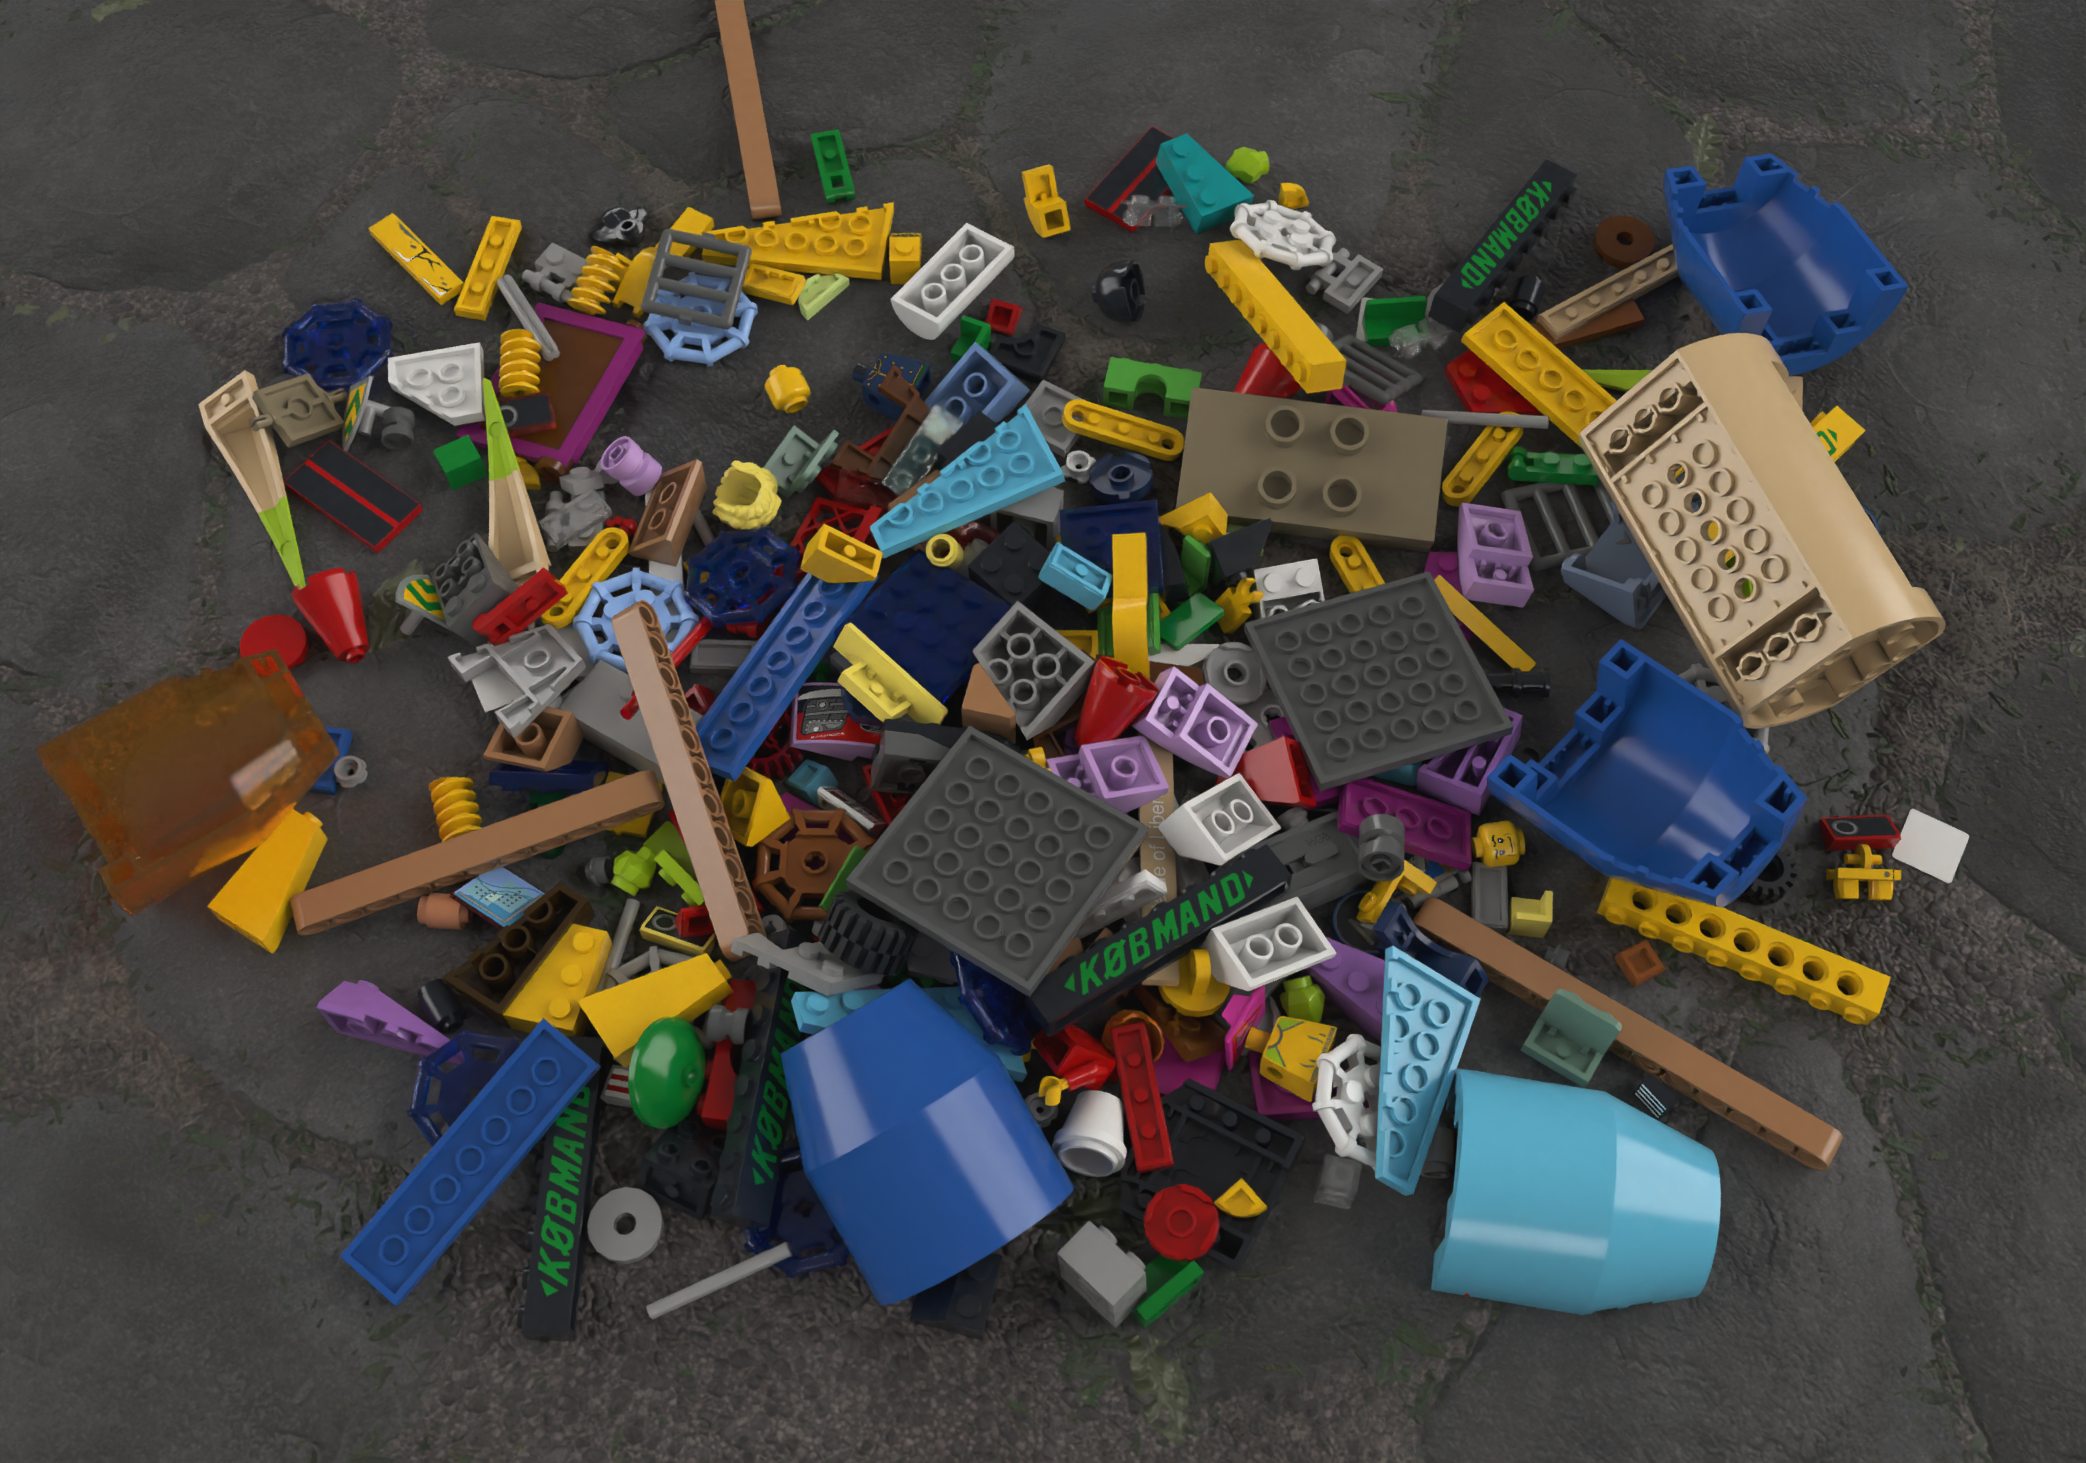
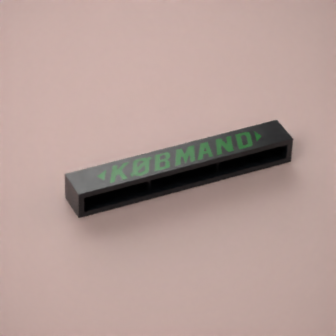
(1503, 247)
(1157, 939)
(760, 1101)
(563, 1211)

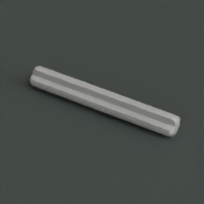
(528, 317)

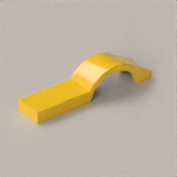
(637, 274)
(1130, 601)

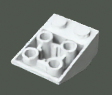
(1286, 587)

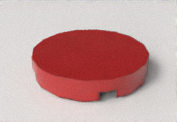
(276, 633)
(1181, 1223)

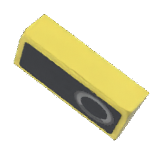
(661, 929)

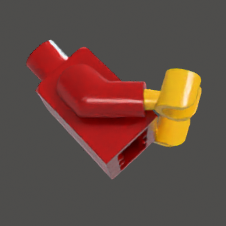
(1076, 1059)

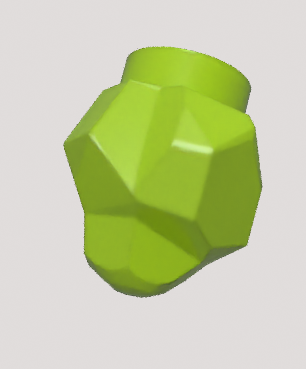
(1248, 164)
(634, 870)
(1303, 999)

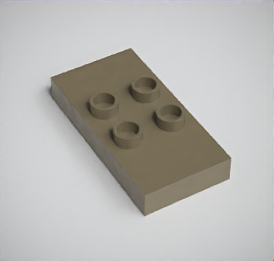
(1315, 467)

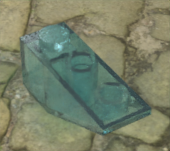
(921, 451)

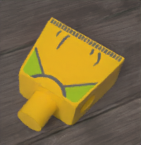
(1292, 1053)

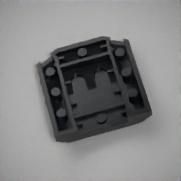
(1212, 1149)

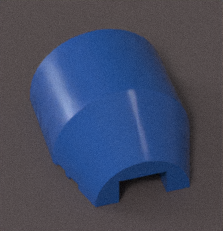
(1779, 262)
(1657, 786)
(917, 1142)

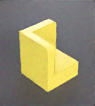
(1530, 916)

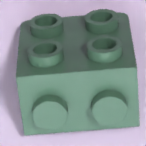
(799, 460)
(1571, 1037)

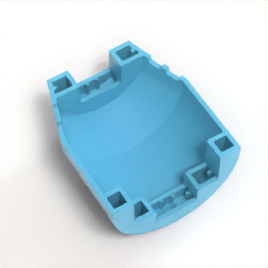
(1572, 1200)

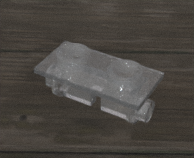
(1141, 209)
(1410, 342)

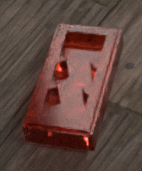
(862, 491)

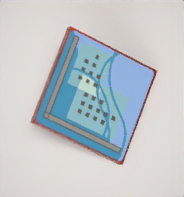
(498, 896)

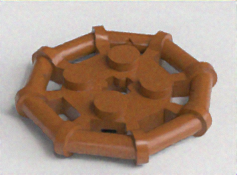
(795, 854)

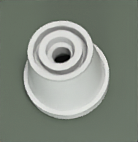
(1093, 1135)

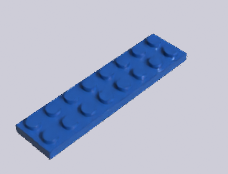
(775, 672)
(470, 1162)

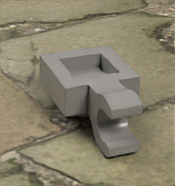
(583, 479)

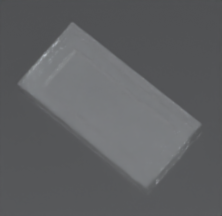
(575, 518)

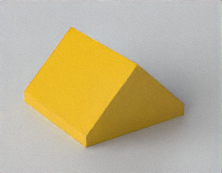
(752, 807)

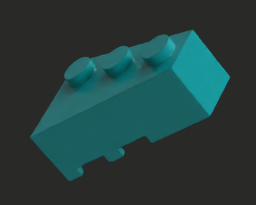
(1200, 183)

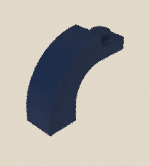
(1398, 930)

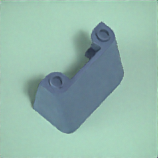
(1617, 576)

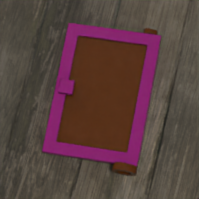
(582, 384)

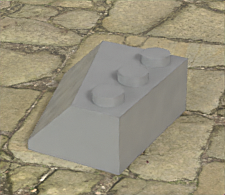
(1033, 669)

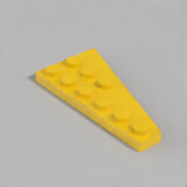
(816, 243)

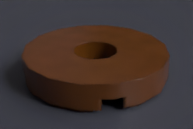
(1625, 228)

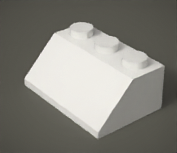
(1219, 823)
(1266, 946)

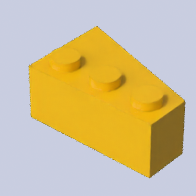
(562, 981)

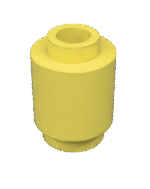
(938, 545)

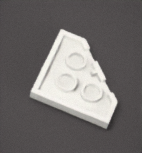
(443, 381)

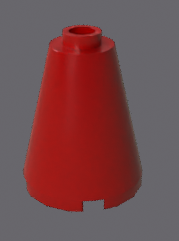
(1266, 376)
(335, 612)
(1112, 701)

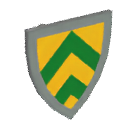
(360, 411)
(419, 596)

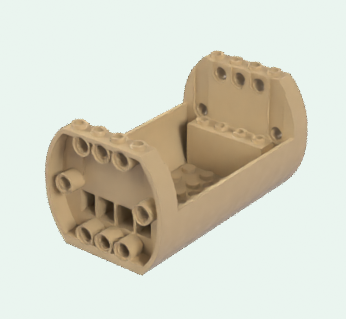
(1825, 587)

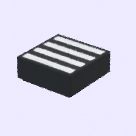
(1655, 1096)

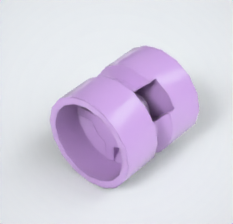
(631, 466)

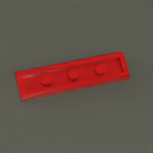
(1141, 1097)

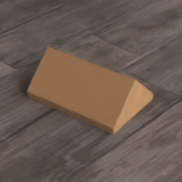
(670, 514)
(986, 707)

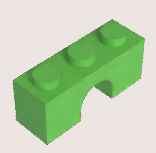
(1131, 378)

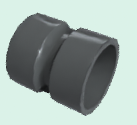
(1381, 847)

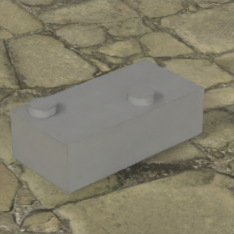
(597, 709)

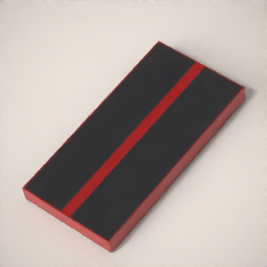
(1131, 176)
(353, 496)

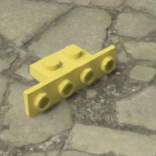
(882, 683)

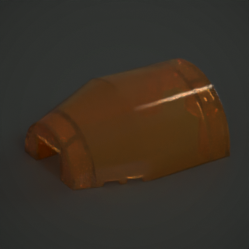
(190, 773)

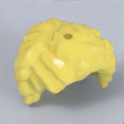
(747, 496)

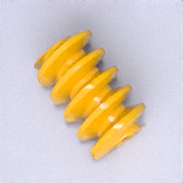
(595, 282)
(519, 363)
(454, 806)

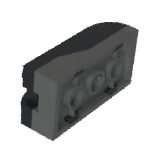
(911, 753)

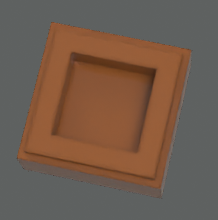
(1640, 963)

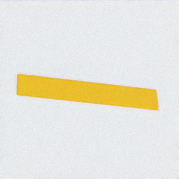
(1484, 628)

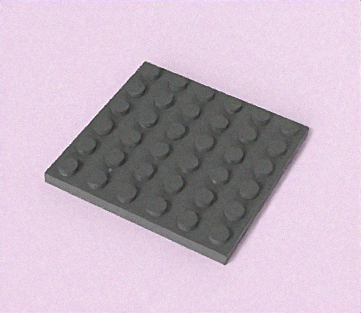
(1376, 680)
(998, 859)

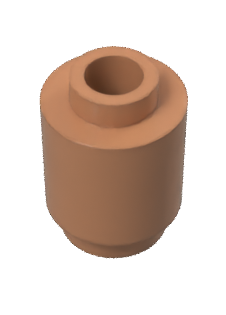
(443, 912)

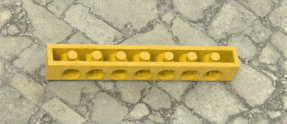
(1863, 984)

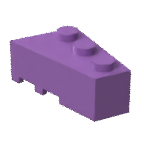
(1462, 774)
(1353, 985)

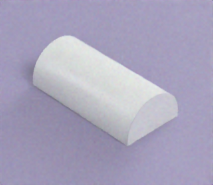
(951, 281)

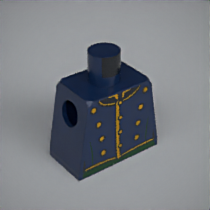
(913, 371)

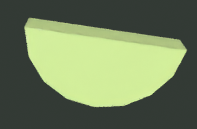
(819, 292)

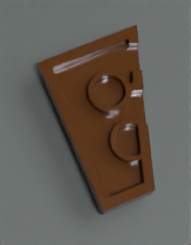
(1189, 1035)

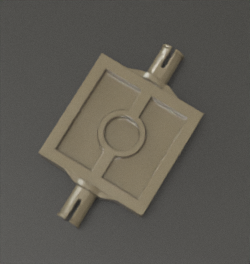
(298, 410)

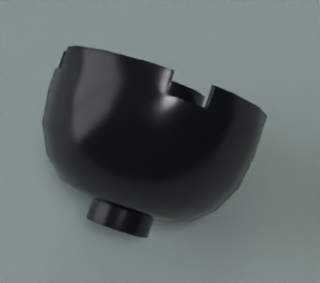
(1119, 291)

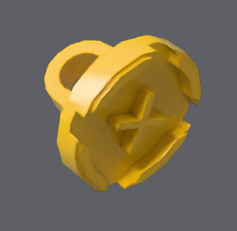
(1197, 990)

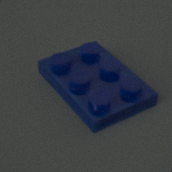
(576, 776)

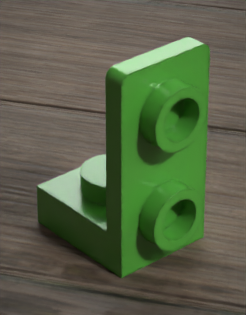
(1196, 566)

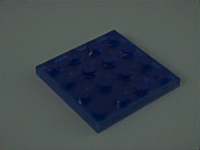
(929, 622)

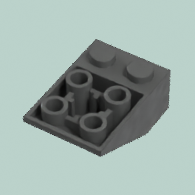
(471, 585)

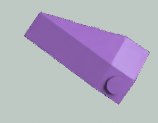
(374, 1017)

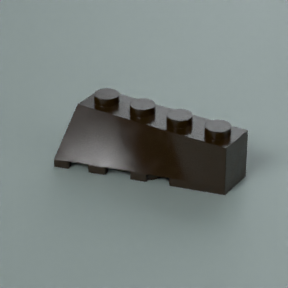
(507, 963)

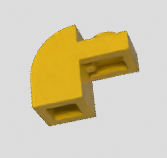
(1043, 205)

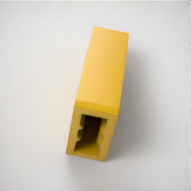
(260, 891)
(674, 991)

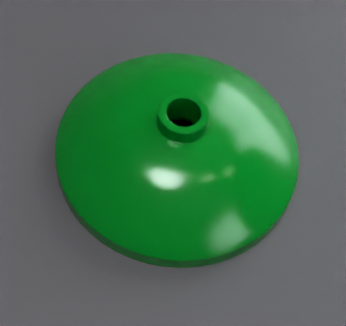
(666, 1072)

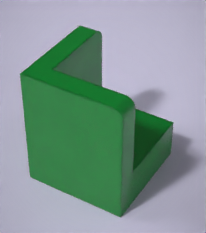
(970, 332)
(460, 462)

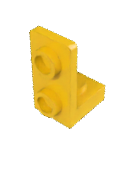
(1411, 882)

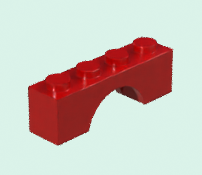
(717, 1102)

